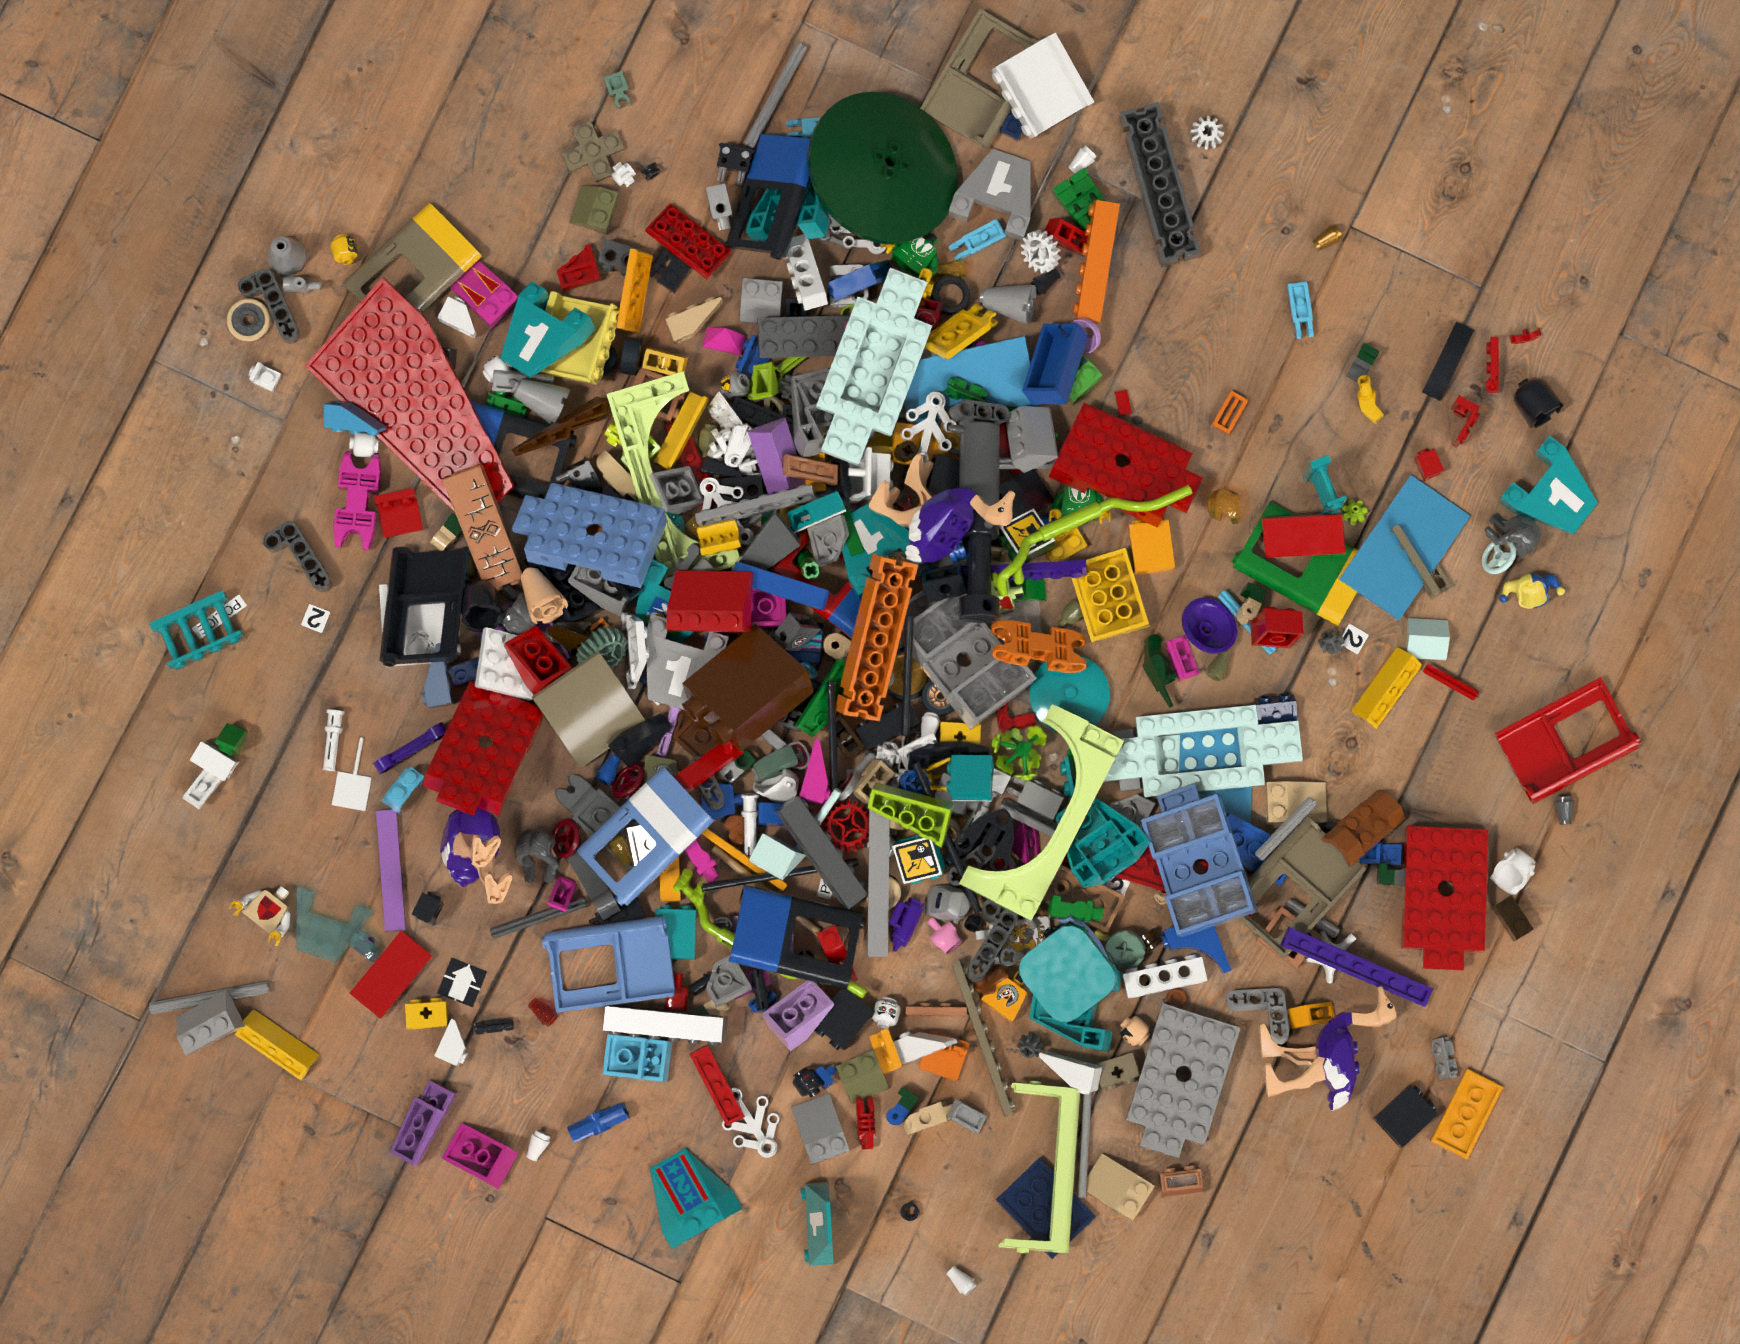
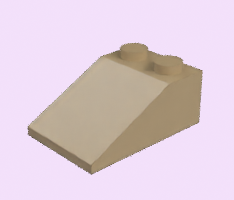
(1287, 796)
(1118, 1187)

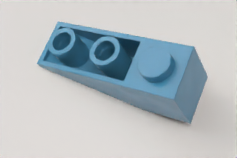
(347, 416)

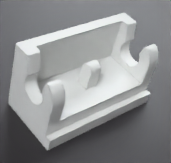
(214, 761)

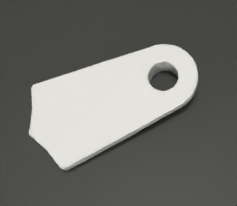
(738, 445)

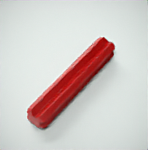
(1451, 681)

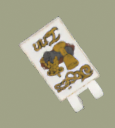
(1021, 939)

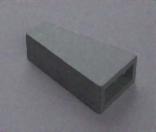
(770, 544)

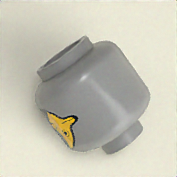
(734, 385)

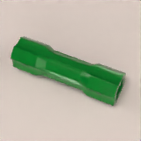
(808, 565)

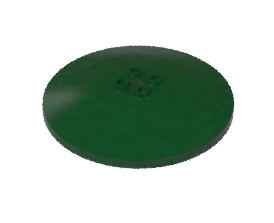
(859, 187)

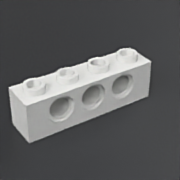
(806, 274)
(1135, 989)

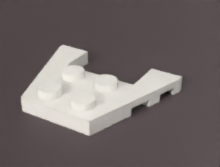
(636, 644)

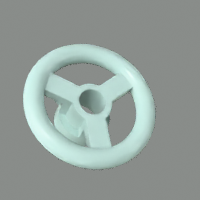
(1500, 558)

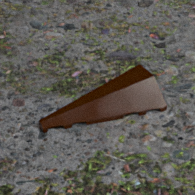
(560, 430)

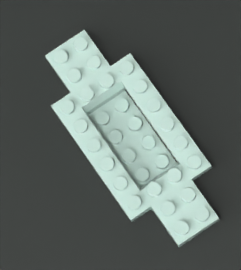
(867, 363)
(1157, 758)

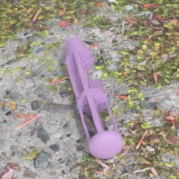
(666, 739)

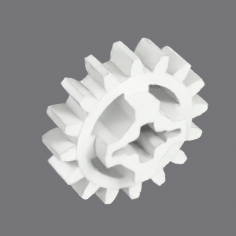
(1040, 251)

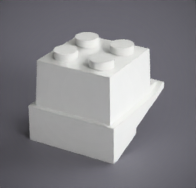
(869, 475)

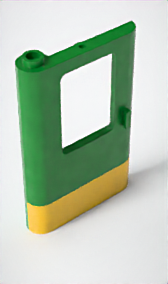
(1316, 589)

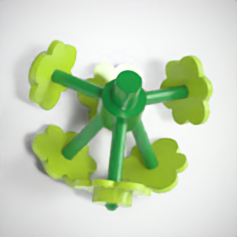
(1029, 759)

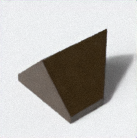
(570, 633)

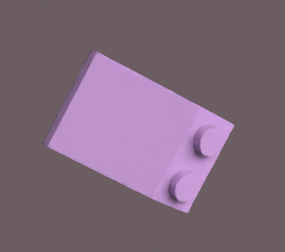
(798, 1014)

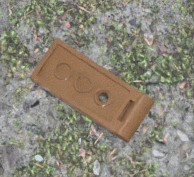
(1074, 892)

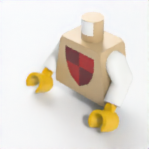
(266, 911)

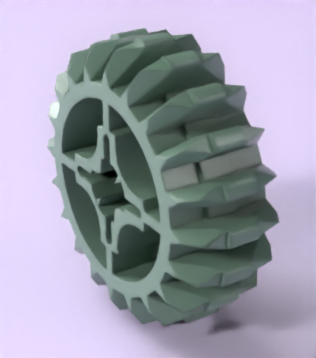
(610, 644)

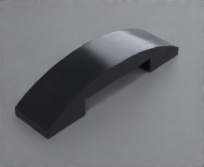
(1448, 361)
(943, 750)

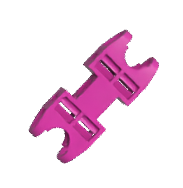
(355, 515)

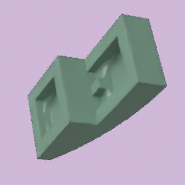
(769, 766)

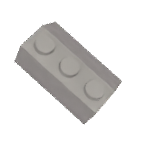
(1031, 437)
(208, 1023)

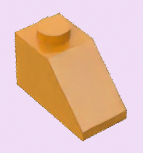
(1311, 1015)

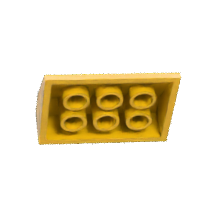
(1110, 597)

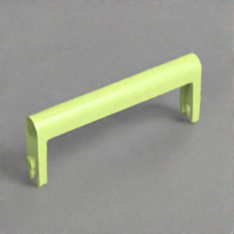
(1063, 1169)

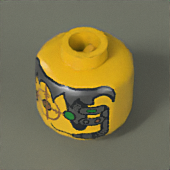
(344, 249)

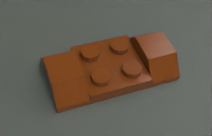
(1365, 826)

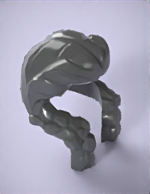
(1525, 535)
(516, 618)
(539, 844)

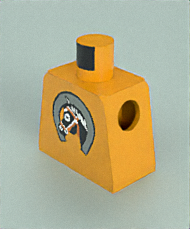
(1007, 997)

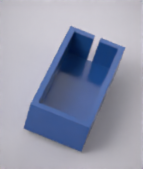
(1054, 363)

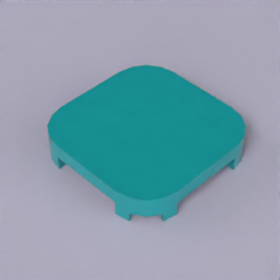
(1068, 973)

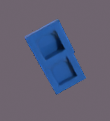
(1384, 853)

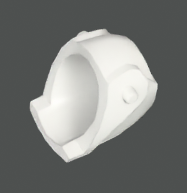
(779, 788)
(1513, 871)

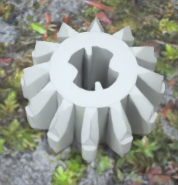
(1204, 139)

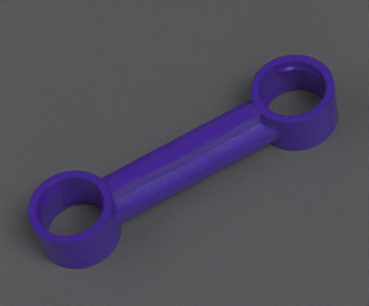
(430, 736)

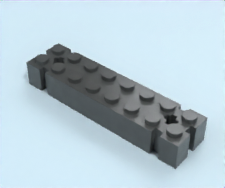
(1159, 184)

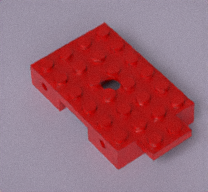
(1153, 470)
(479, 776)
(1439, 923)

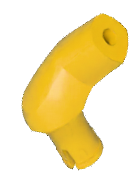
(1367, 399)

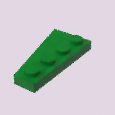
(816, 713)

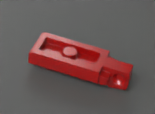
(1492, 367)

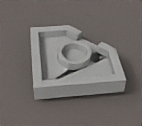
(828, 539)
(1134, 808)
(726, 982)

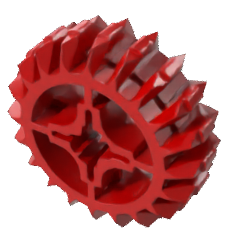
(857, 829)

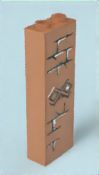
(484, 526)

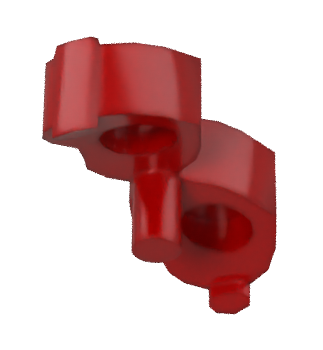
(1520, 339)

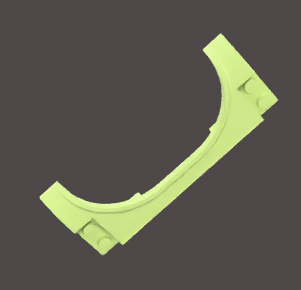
(634, 415)
(1026, 886)

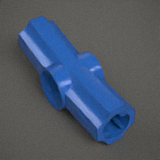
(598, 1122)

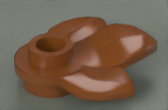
(735, 824)
(994, 976)

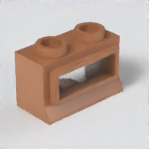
(1181, 1183)

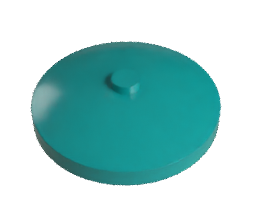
(1078, 693)

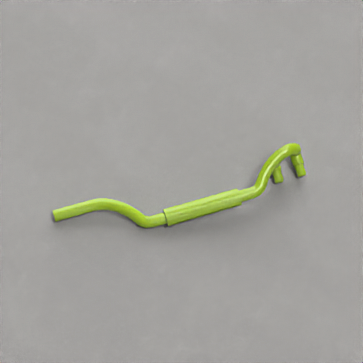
(1072, 521)
(724, 935)

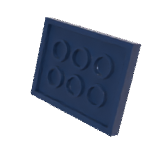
(1030, 1204)

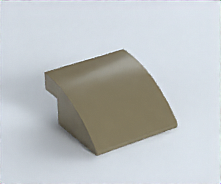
(588, 708)

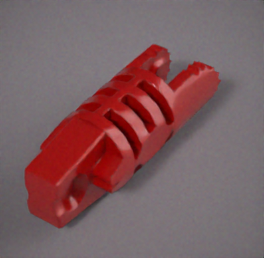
(866, 1123)

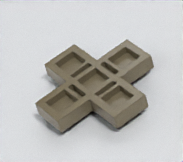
(593, 151)

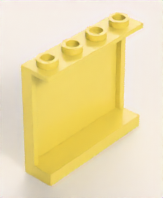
(589, 358)

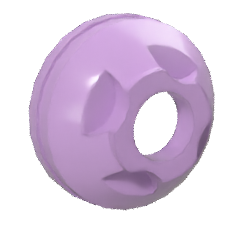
(1092, 342)

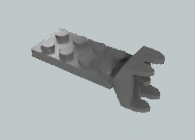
(591, 808)

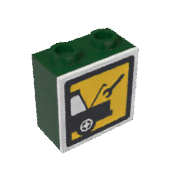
(1019, 528)

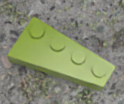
(913, 811)

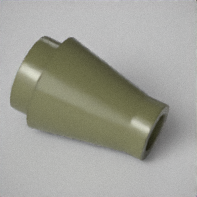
(1218, 666)

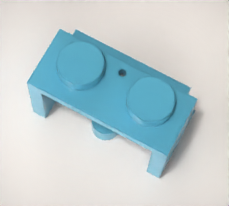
(402, 789)

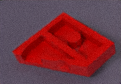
(579, 270)

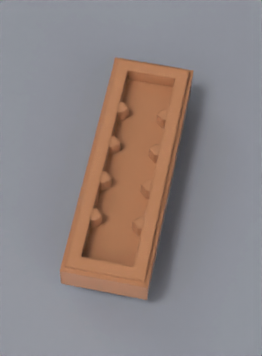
(944, 1010)

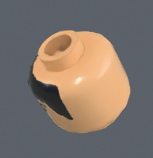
(1134, 1031)

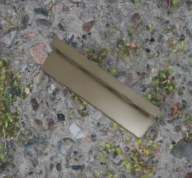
(1429, 584)

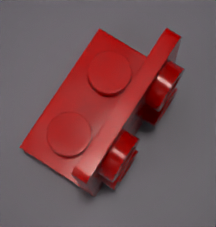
(1464, 408)
(399, 512)

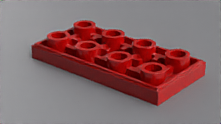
(688, 241)
(1304, 535)
(390, 974)

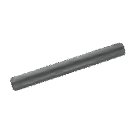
(536, 918)

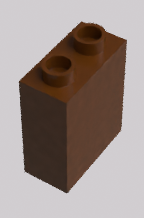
(746, 689)

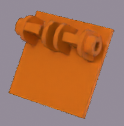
(946, 1061)

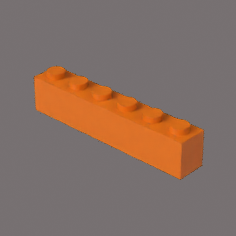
(1096, 261)

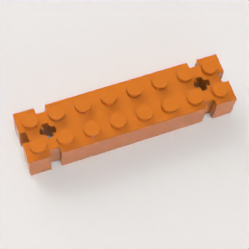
(876, 637)

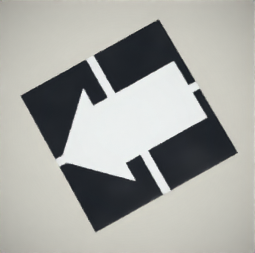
(462, 982)

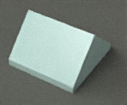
(1428, 638)
(775, 856)

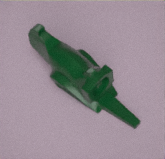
(1158, 667)

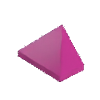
(724, 340)
(1025, 842)
(562, 893)

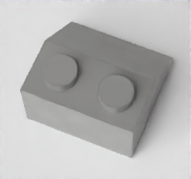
(760, 299)

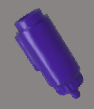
(905, 919)

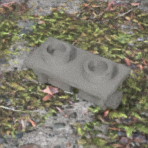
(1442, 1049)

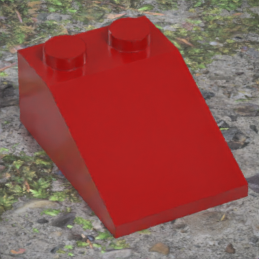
(536, 659)

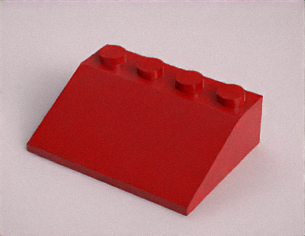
(710, 602)

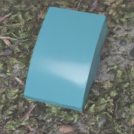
(637, 1058)

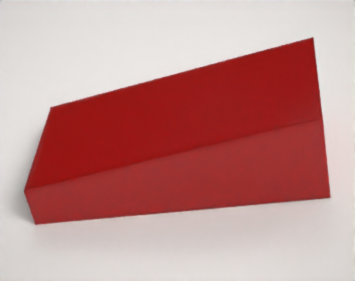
(1123, 403)

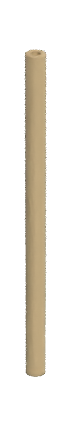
(743, 872)

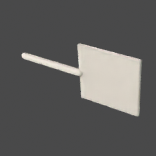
(352, 789)

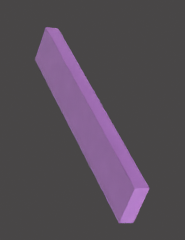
(390, 870)

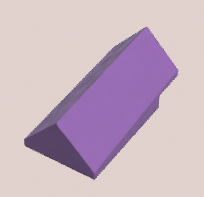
(769, 445)
(422, 1122)

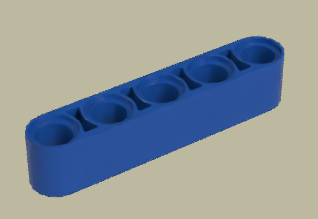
(785, 587)

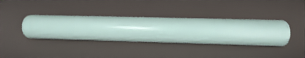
(826, 808)

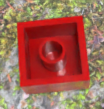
(1277, 627)

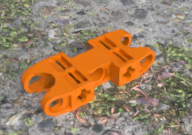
(1047, 647)

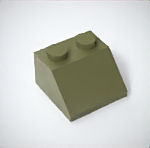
(595, 208)
(862, 1077)

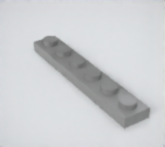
(756, 506)

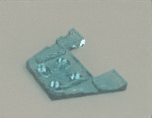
(321, 935)

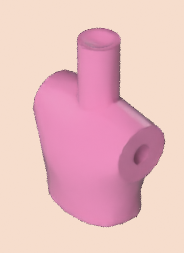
(945, 936)

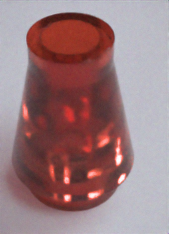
(543, 1012)

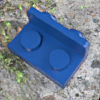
(750, 357)

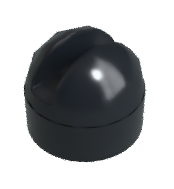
(973, 923)

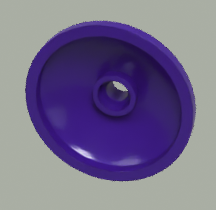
(1214, 620)

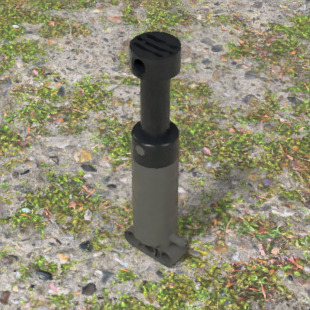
(981, 473)

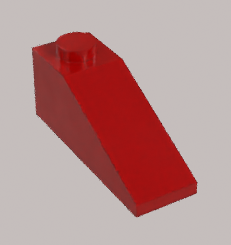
(1066, 235)
(833, 947)

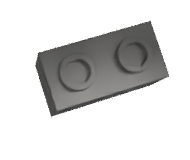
(622, 254)

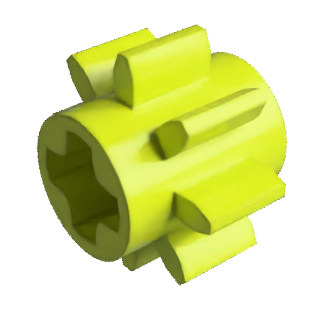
(613, 436)

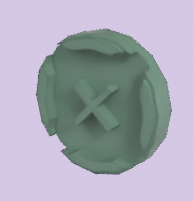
(1125, 949)

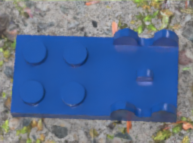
(1248, 841)

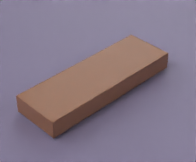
(810, 469)

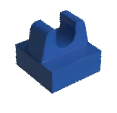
(825, 1075)

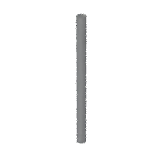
(1084, 1145)

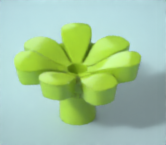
(1354, 515)

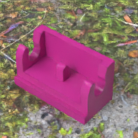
(1182, 658)

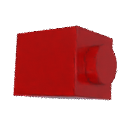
(1428, 464)

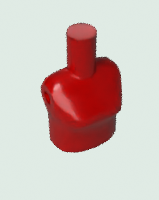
(679, 1000)

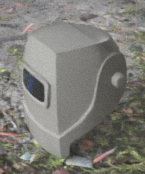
(947, 903)

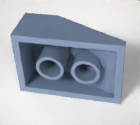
(437, 685)

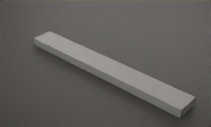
(878, 885)

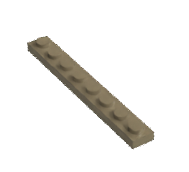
(986, 1046)

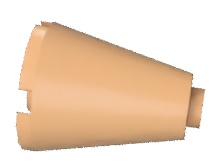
(542, 597)

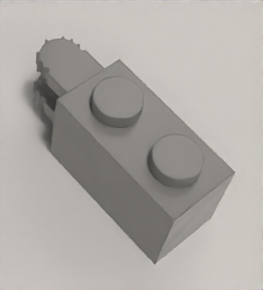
(1037, 798)

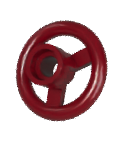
(629, 783)
(569, 838)

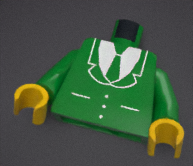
(916, 257)
(1073, 500)

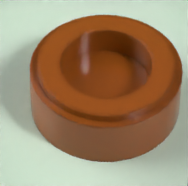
(1176, 998)

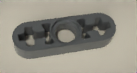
(706, 792)

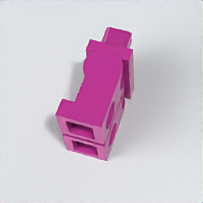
(702, 861)

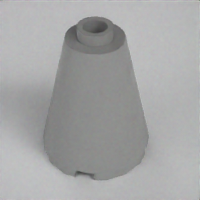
(286, 255)
(1011, 301)
(541, 398)

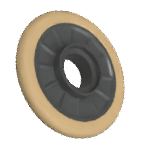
(239, 311)

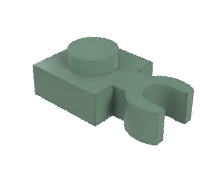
(617, 86)

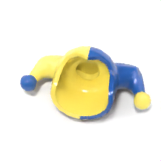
(1531, 589)

